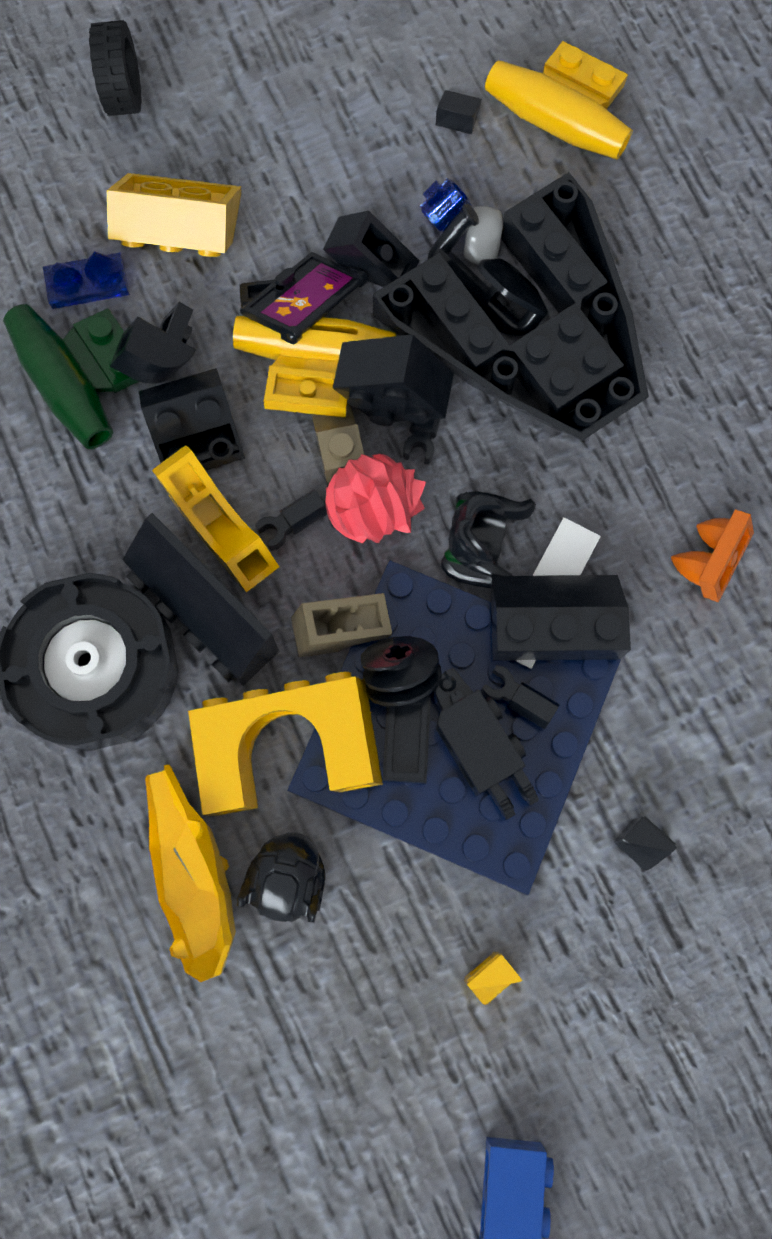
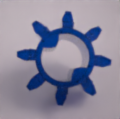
(443, 203)

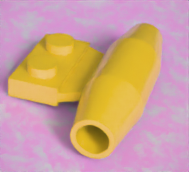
(566, 99)
(305, 371)

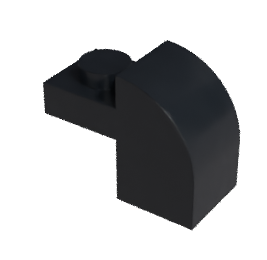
(153, 352)

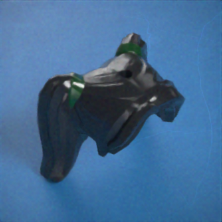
(478, 536)

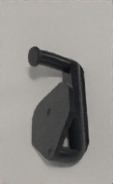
(501, 274)

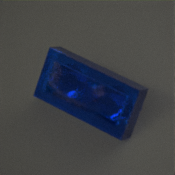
(86, 280)

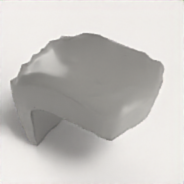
(485, 238)

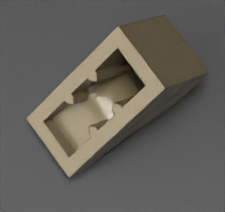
(337, 441)
(340, 623)

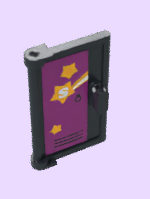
(303, 296)

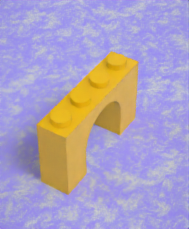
(227, 731)

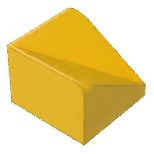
(491, 977)

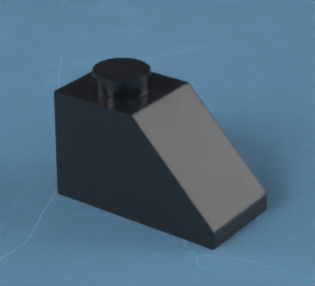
(370, 246)

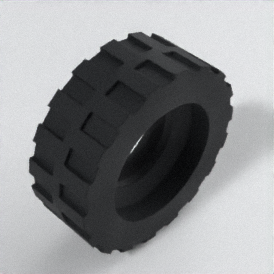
(115, 67)

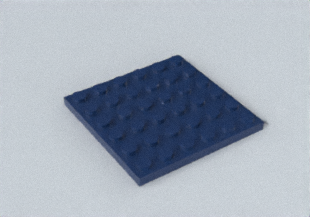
(444, 812)

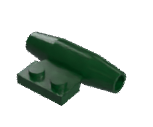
(71, 368)

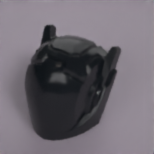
(285, 879)

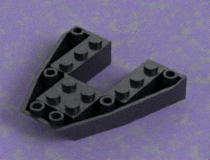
(571, 369)

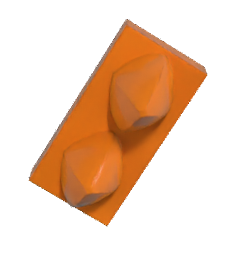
(715, 569)

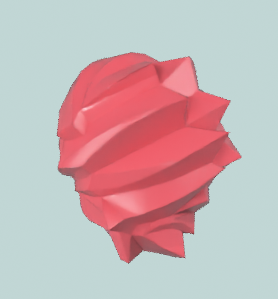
(373, 498)

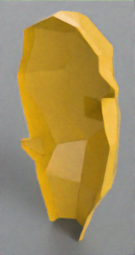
(197, 909)

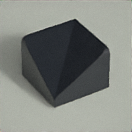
(645, 843)

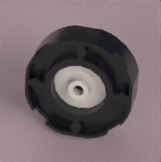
(47, 657)

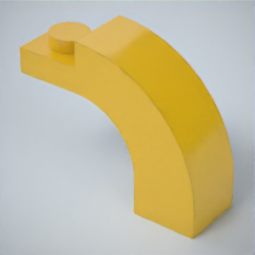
(214, 519)

